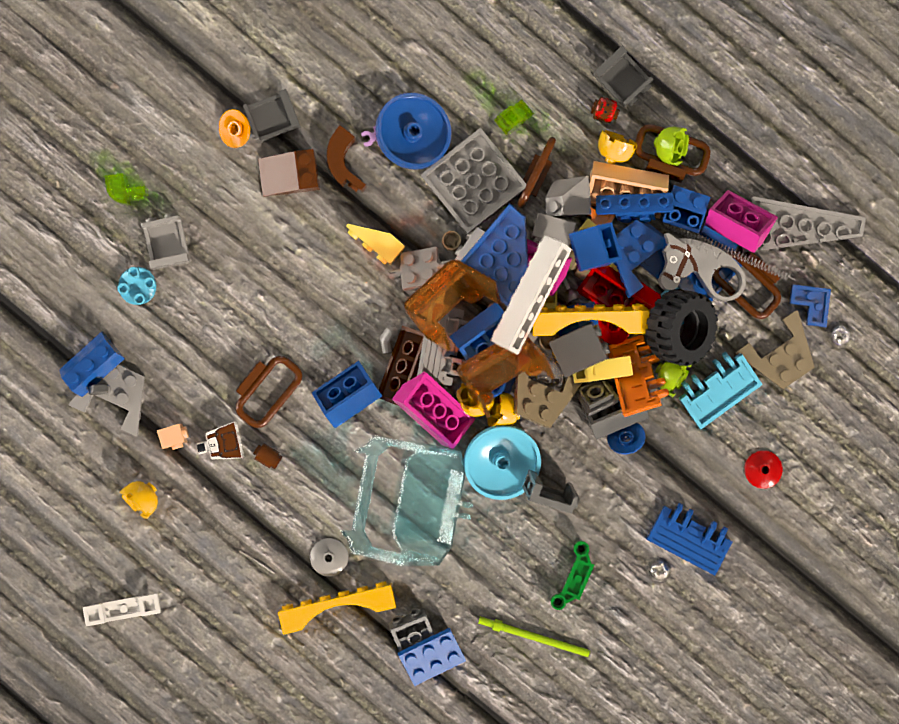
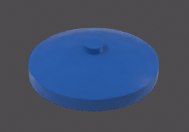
(413, 131)

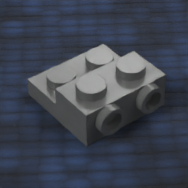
(410, 628)

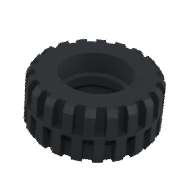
(666, 322)

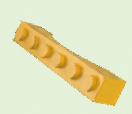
(551, 320)
(376, 598)

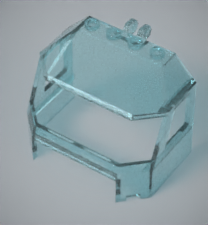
(425, 504)

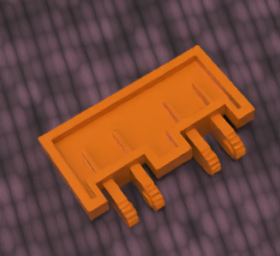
(634, 389)

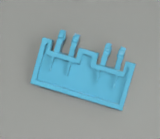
(721, 391)

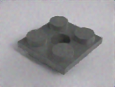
(594, 404)

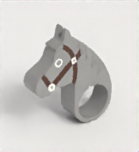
(690, 255)

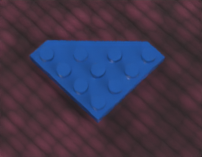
(502, 252)

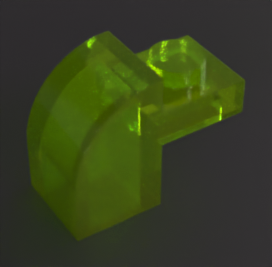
(513, 117)
(119, 191)

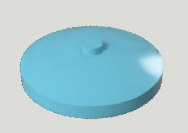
(500, 460)

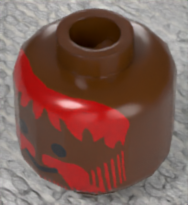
(605, 110)

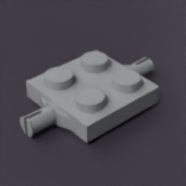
(417, 267)

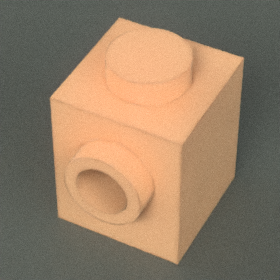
(173, 436)

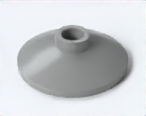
(336, 550)

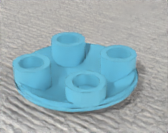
(137, 285)

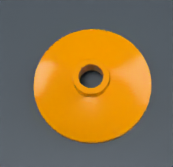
(234, 128)

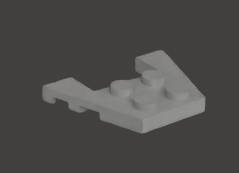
(124, 390)

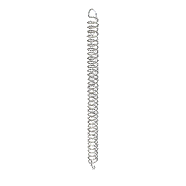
(734, 253)

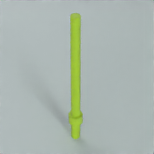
(498, 625)

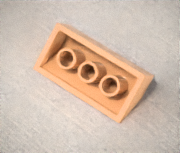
(621, 180)

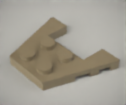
(786, 361)
(540, 402)

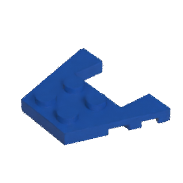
(636, 246)

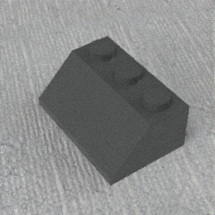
(611, 419)

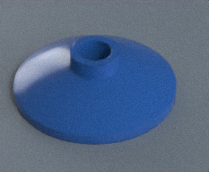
(634, 433)

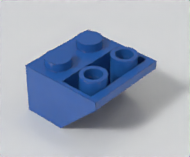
(688, 209)
(595, 247)

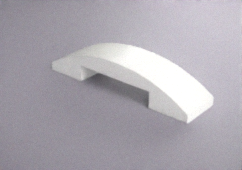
(121, 609)

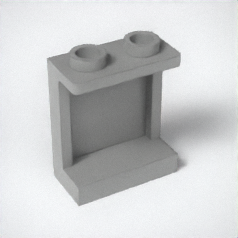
(166, 241)

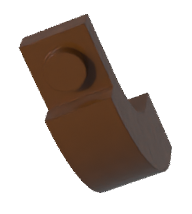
(336, 151)

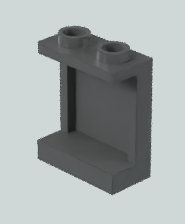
(623, 78)
(271, 117)
(579, 349)
(550, 497)

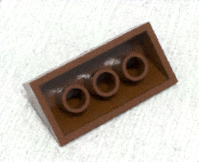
(402, 363)

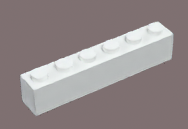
(531, 294)

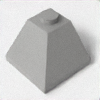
(569, 198)

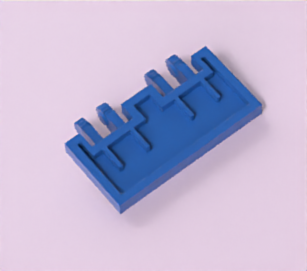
(688, 541)

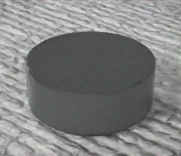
(98, 389)

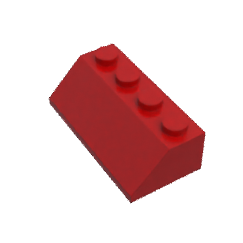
(605, 288)

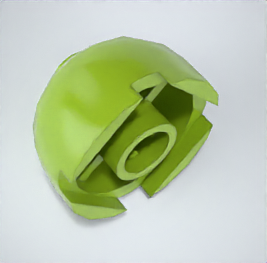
(672, 144)
(673, 374)

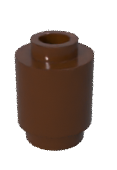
(267, 456)

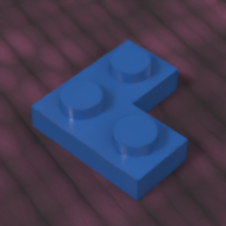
(817, 301)

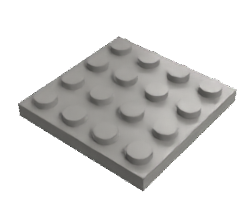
(474, 181)

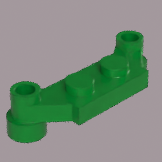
(576, 579)

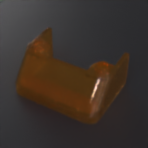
(443, 293)
(497, 366)

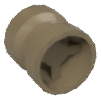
(451, 241)
(544, 341)

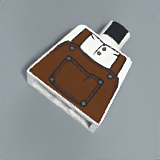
(223, 443)

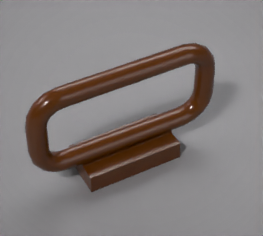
(536, 173)
(675, 173)
(762, 276)
(253, 381)

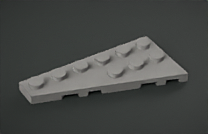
(806, 225)

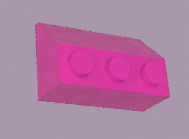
(740, 221)

